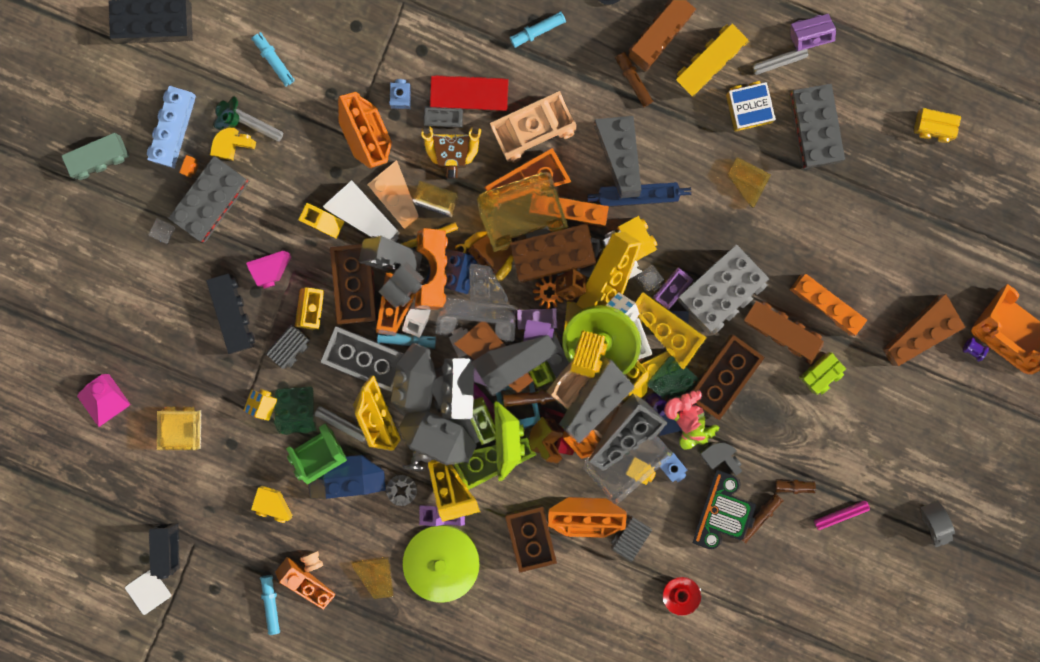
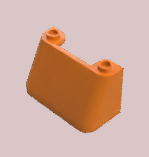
(1010, 331)

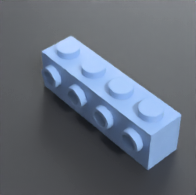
(171, 127)

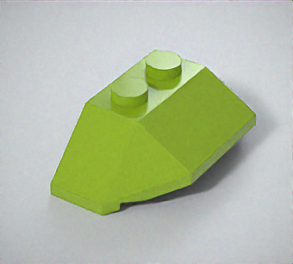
(507, 440)

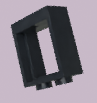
(164, 550)

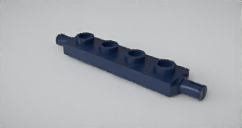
(649, 195)

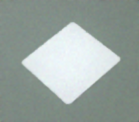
(147, 592)

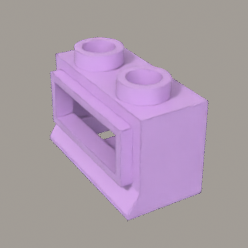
(539, 315)

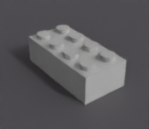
(361, 357)

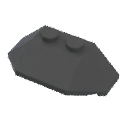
(414, 381)
(436, 438)

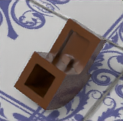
(543, 437)

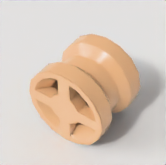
(311, 561)

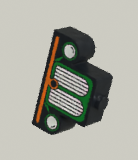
(724, 513)

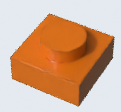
(189, 166)

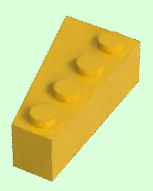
(712, 59)
(611, 270)

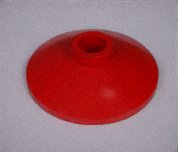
(684, 605)

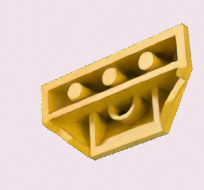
(375, 417)

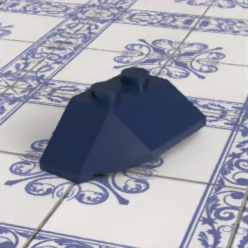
(350, 478)

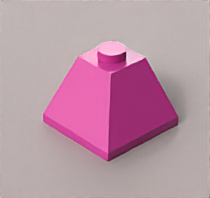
(269, 268)
(103, 399)

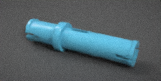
(530, 33)
(268, 52)
(407, 339)
(270, 604)

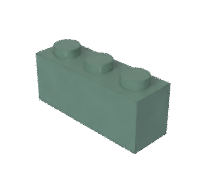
(95, 156)

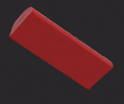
(469, 92)

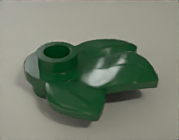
(226, 114)

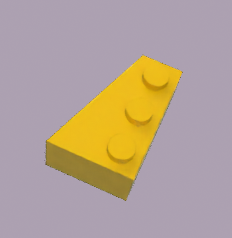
(450, 492)

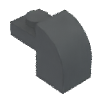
(717, 453)
(938, 523)

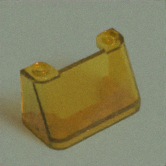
(521, 209)

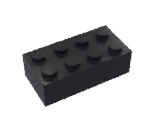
(150, 21)

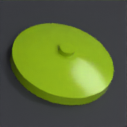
(619, 331)
(441, 563)

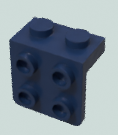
(457, 271)

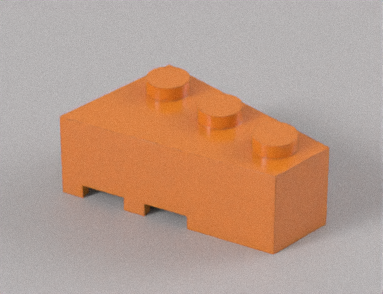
(391, 317)

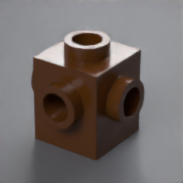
(570, 285)

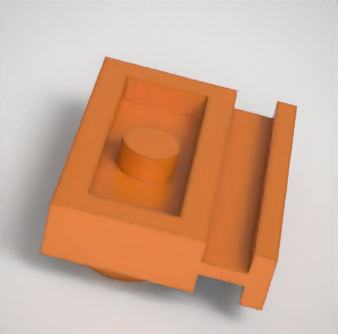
(586, 446)

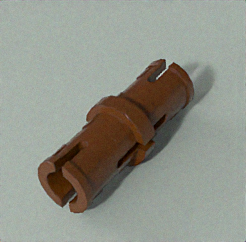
(795, 486)

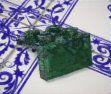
(672, 380)
(295, 410)

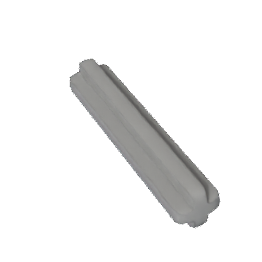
(779, 61)
(259, 126)
(340, 423)

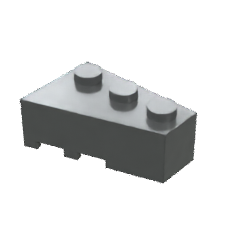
(388, 254)

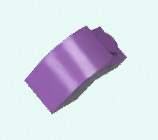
(430, 516)

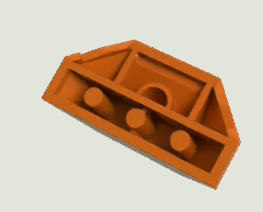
(364, 130)
(587, 517)

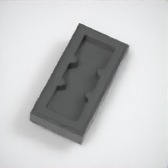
(443, 117)

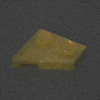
(748, 180)
(375, 576)

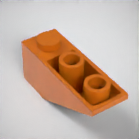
(303, 583)

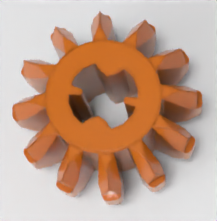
(544, 288)

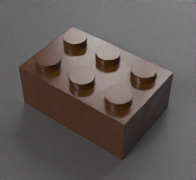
(530, 538)

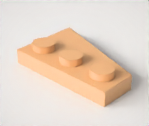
(394, 194)

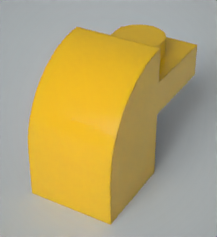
(226, 142)

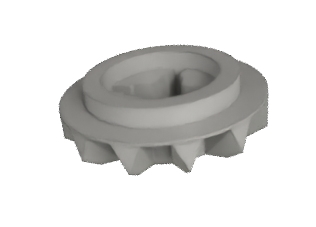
(401, 480)

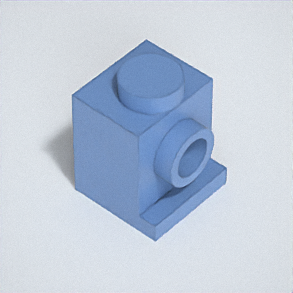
(402, 101)
(679, 474)

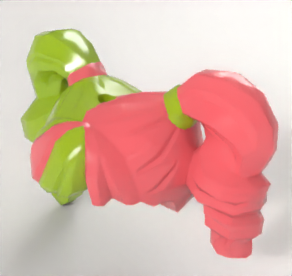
(690, 419)

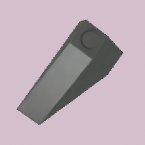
(507, 364)

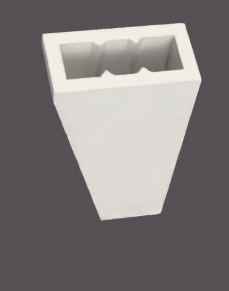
(356, 209)

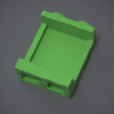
(316, 456)

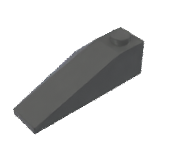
(630, 427)

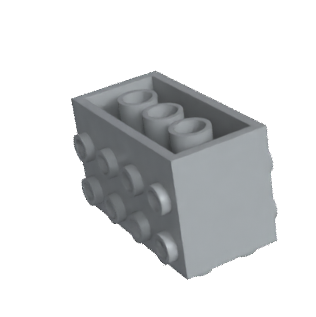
(723, 290)

